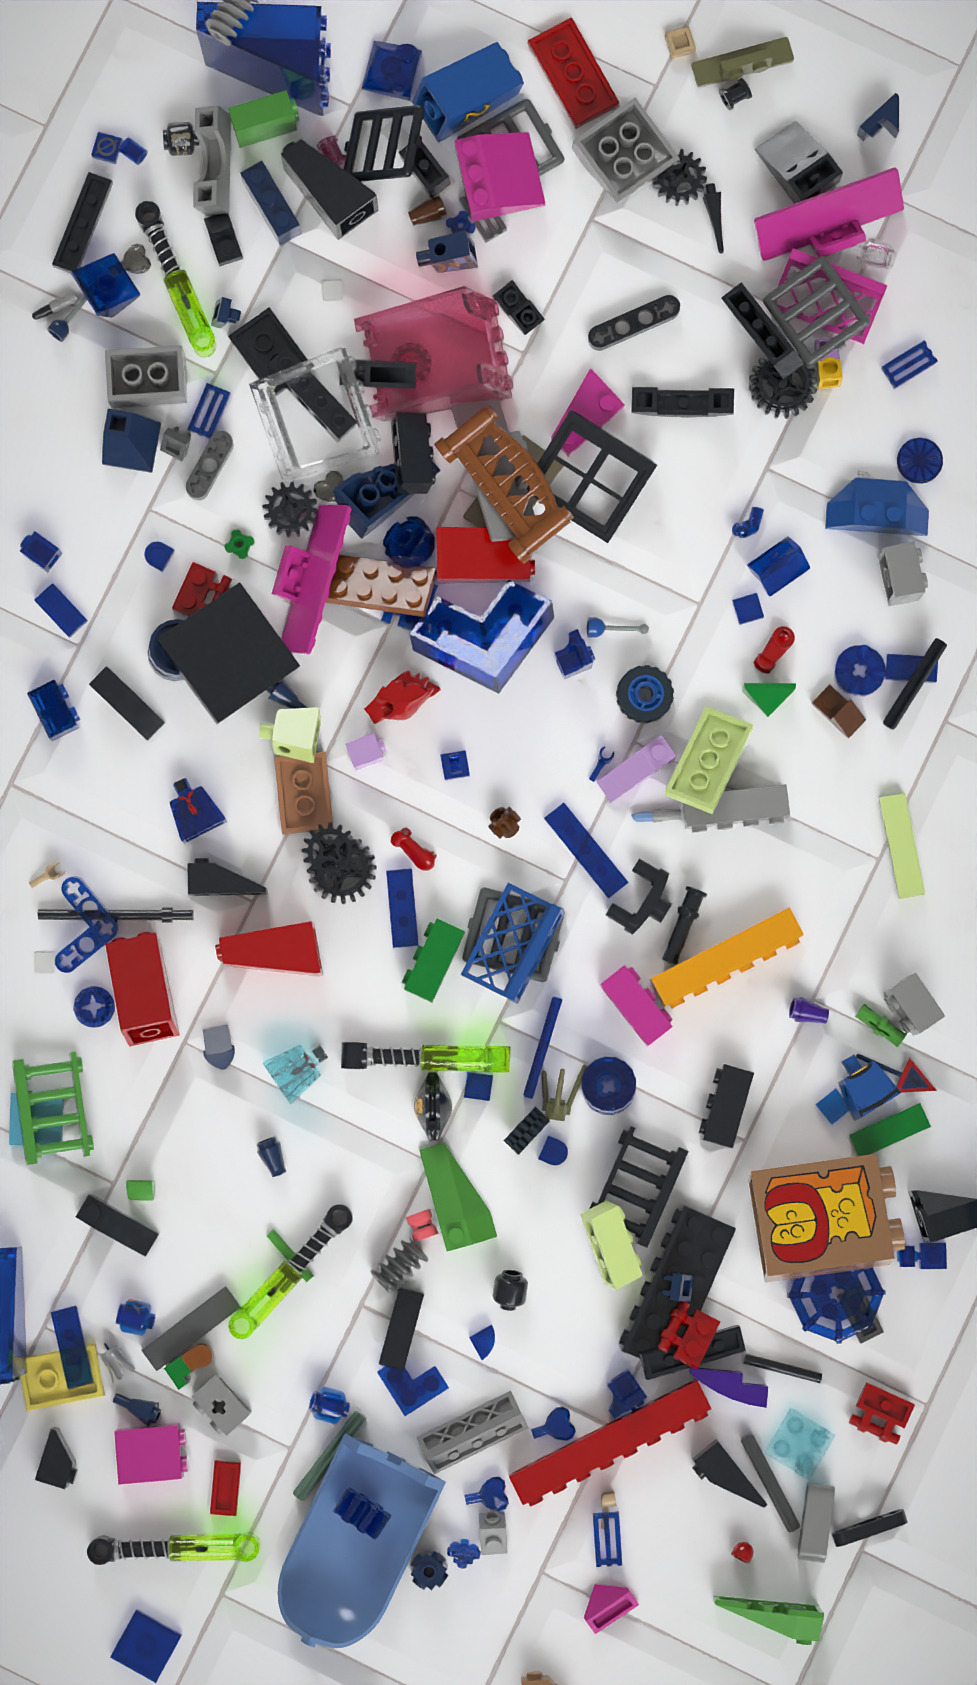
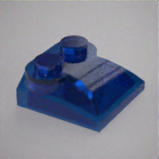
(392, 69)

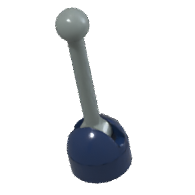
(59, 328)

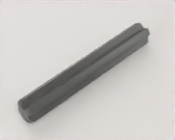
(770, 1483)

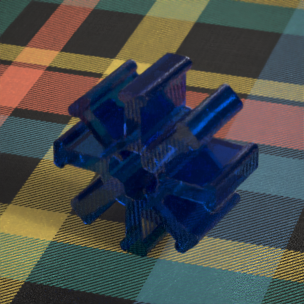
(362, 1513)

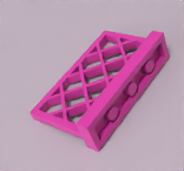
(852, 280)

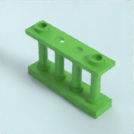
(32, 1124)

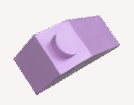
(636, 769)

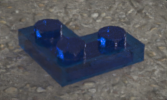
(411, 1392)

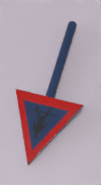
(910, 1079)

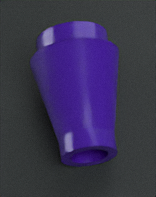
(806, 1011)

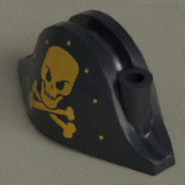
(433, 1106)

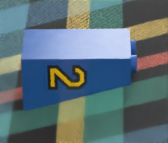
(467, 90)

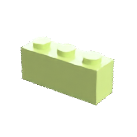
(611, 1244)

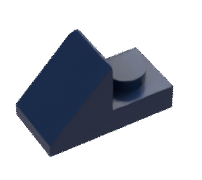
(886, 116)

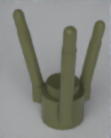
(556, 1107)

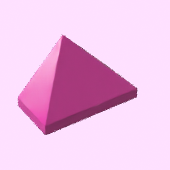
(608, 1605)

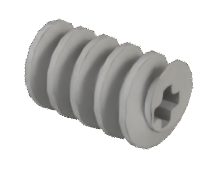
(228, 17)

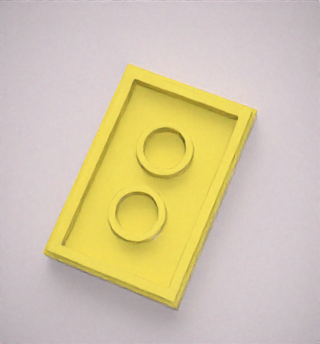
(46, 1384)

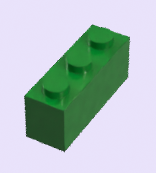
(433, 960)

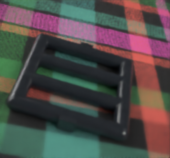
(377, 116)

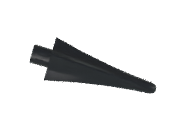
(713, 205)

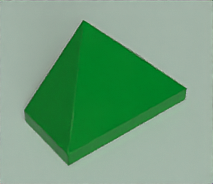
(768, 695)

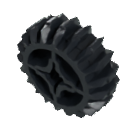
(791, 389)
(364, 875)

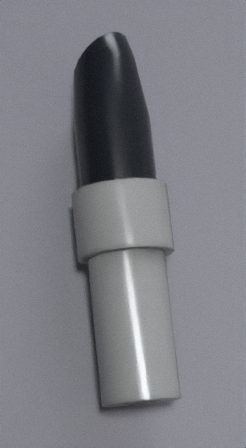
(55, 306)

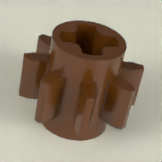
(504, 822)

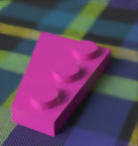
(594, 402)

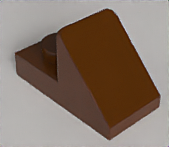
(839, 711)

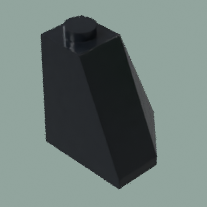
(942, 1214)

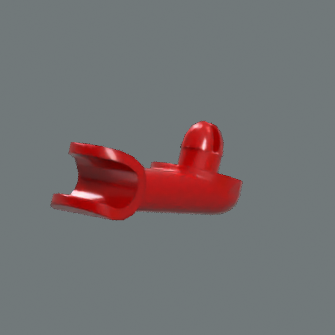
(776, 647)
(421, 857)

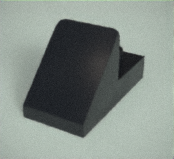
(223, 239)

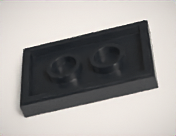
(262, 341)

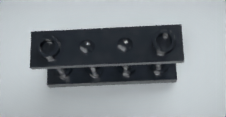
(663, 1183)

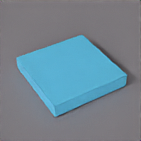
(40, 1110)

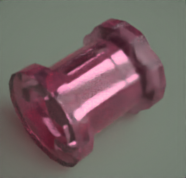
(331, 150)

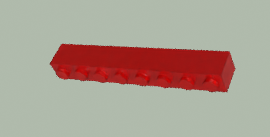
(610, 1442)

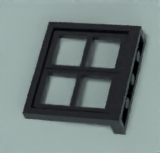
(609, 445)

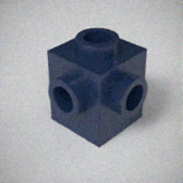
(433, 1560)

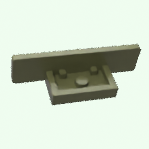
(742, 62)

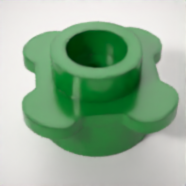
(242, 551)

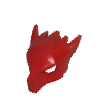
(406, 696)

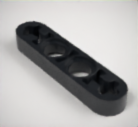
(632, 320)

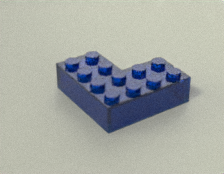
(486, 646)

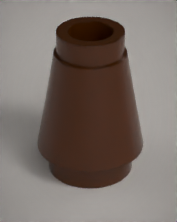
(428, 211)

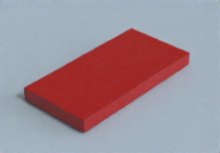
(573, 73)

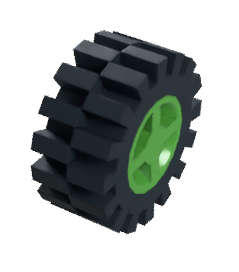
(526, 1130)

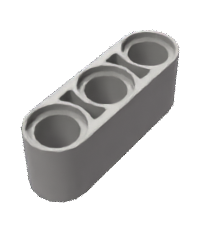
(816, 1522)

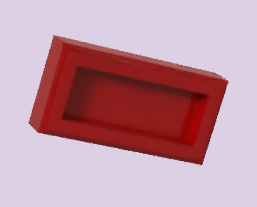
(225, 1488)

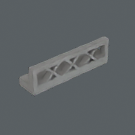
(474, 1437)

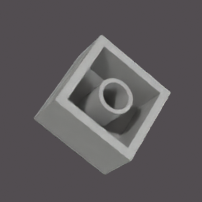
(902, 573)
(913, 1005)

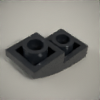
(518, 307)

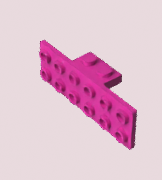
(830, 219)
(307, 576)

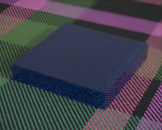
(146, 1645)

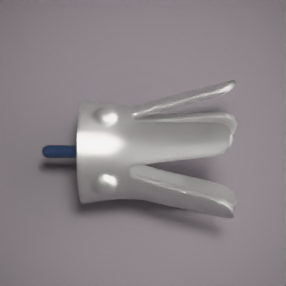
(110, 1359)

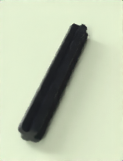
(914, 683)

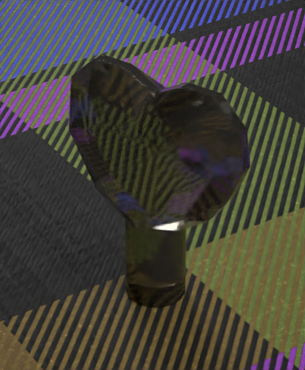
(135, 259)
(324, 488)

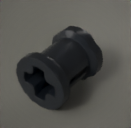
(735, 93)

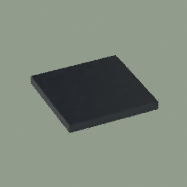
(228, 653)

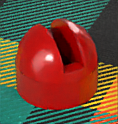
(743, 1551)

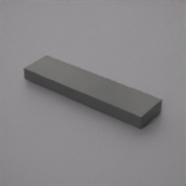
(191, 1328)

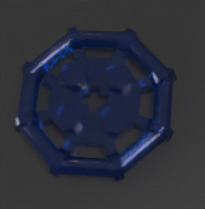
(841, 1310)

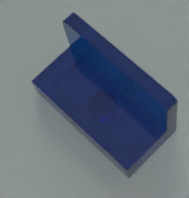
(779, 565)

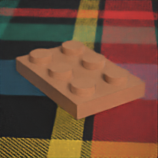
(303, 794)

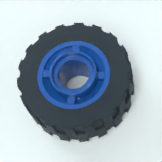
(660, 690)

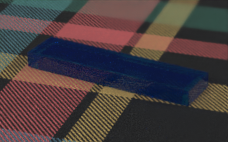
(586, 850)
(542, 1047)

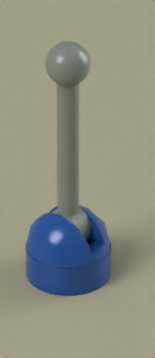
(597, 627)

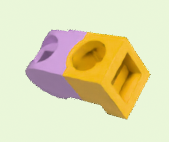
(828, 368)

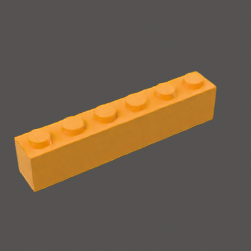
(726, 957)

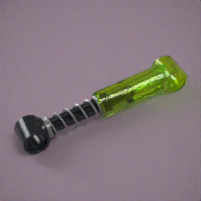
(176, 281)
(429, 1057)
(288, 1274)
(177, 1548)

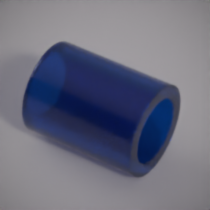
(133, 151)

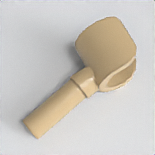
(50, 873)
(607, 1500)

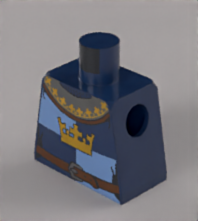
(449, 253)

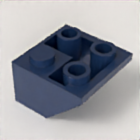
(130, 441)

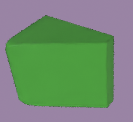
(140, 1190)

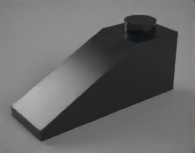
(215, 880)
(117, 1225)
(722, 1471)

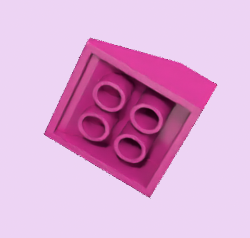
(499, 174)

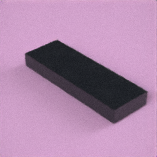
(401, 1329)

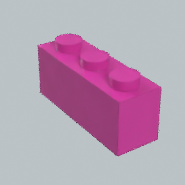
(637, 1005)

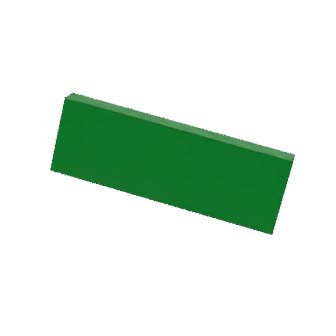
(890, 1130)

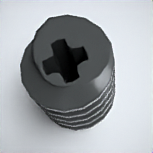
(399, 1265)

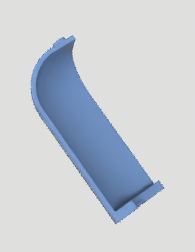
(339, 1578)

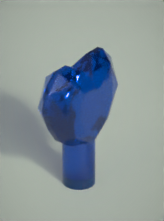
(556, 1425)
(490, 1495)

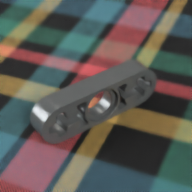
(211, 445)

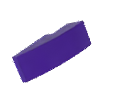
(731, 1386)

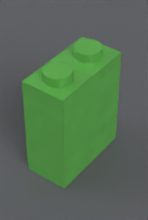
(264, 118)

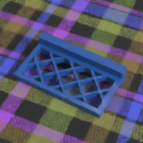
(533, 952)

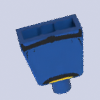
(865, 1087)

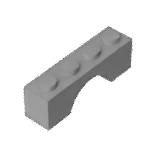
(213, 131)

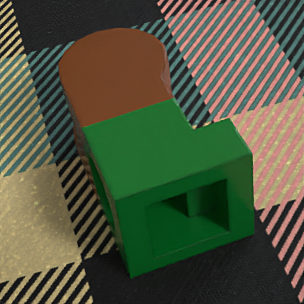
(197, 1357)

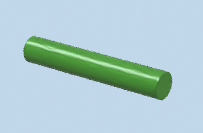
(287, 1252)

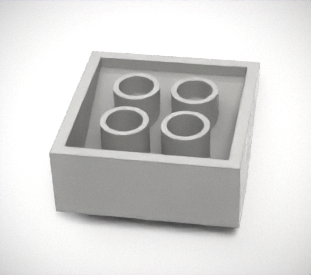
(624, 150)

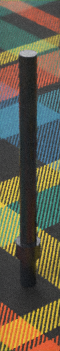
(167, 914)

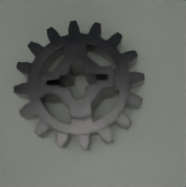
(687, 183)
(299, 505)
(321, 860)

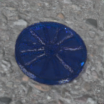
(919, 460)

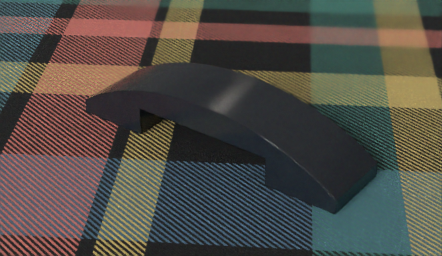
(682, 403)

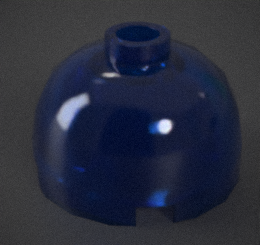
(409, 542)

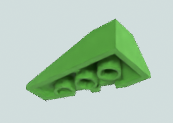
(458, 1206)
(789, 1619)

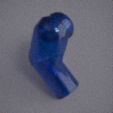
(749, 526)

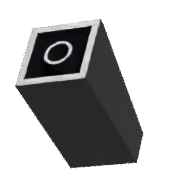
(328, 188)

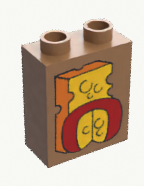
(824, 1217)

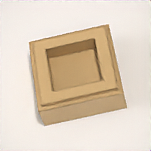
(680, 42)

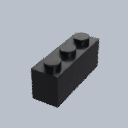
(412, 453)
(726, 1105)

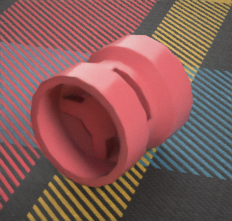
(421, 1219)

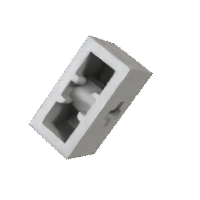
(218, 1390)

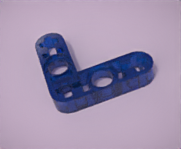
(94, 930)

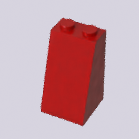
(472, 557)
(277, 949)
(141, 989)

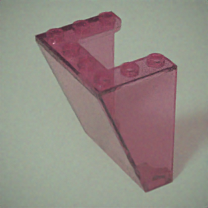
(464, 349)

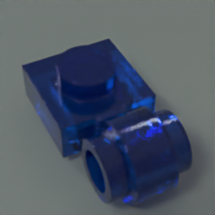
(929, 1256)

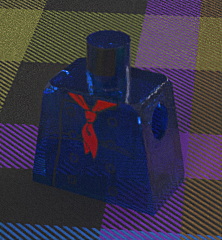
(194, 811)

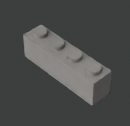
(741, 806)

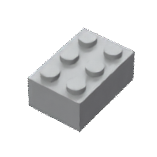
(146, 376)

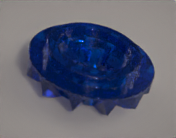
(103, 1014)

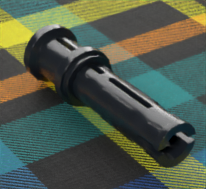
(687, 914)

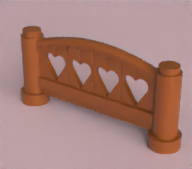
(466, 445)

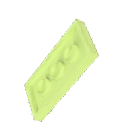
(709, 760)

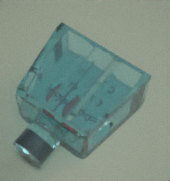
(295, 1070)

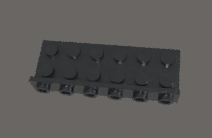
(692, 1248)

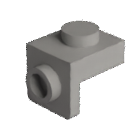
(493, 1533)

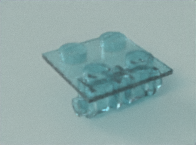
(800, 1444)

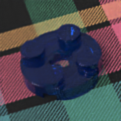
(863, 656)

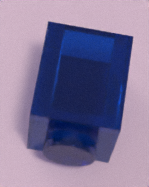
(40, 551)

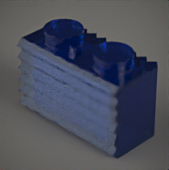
(54, 710)

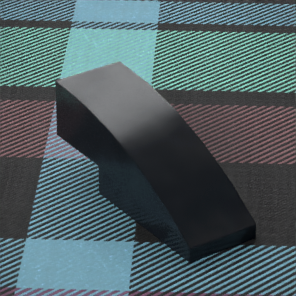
(385, 373)
(126, 703)

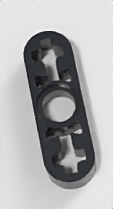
(869, 1527)

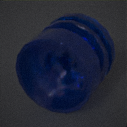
(608, 1070)

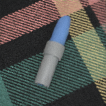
(657, 816)

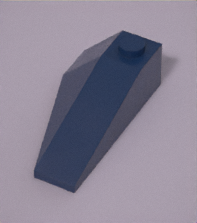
(372, 497)

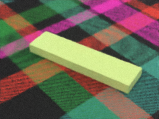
(901, 846)

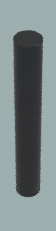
(783, 1368)

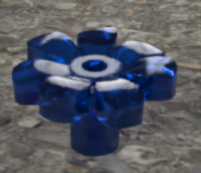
(463, 1553)

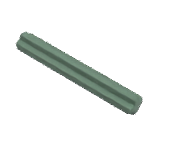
(323, 1462)

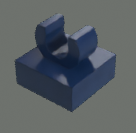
(224, 314)
(680, 1288)

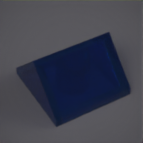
(106, 285)

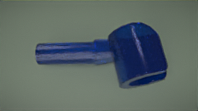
(600, 764)

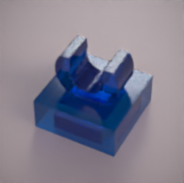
(455, 765)

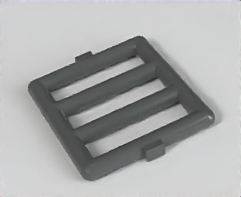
(543, 130)
(848, 302)
(475, 924)

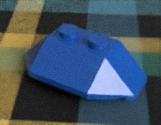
(878, 508)

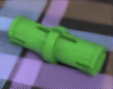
(880, 1025)

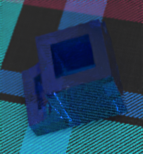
(575, 656)
(626, 1394)

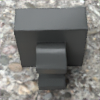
(175, 443)

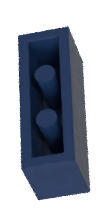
(271, 203)

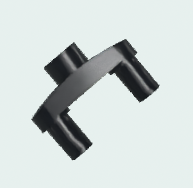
(653, 905)

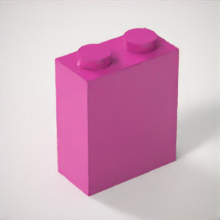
(150, 1453)

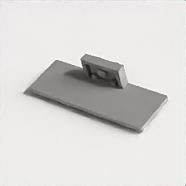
(496, 526)

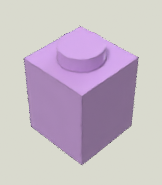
(366, 751)

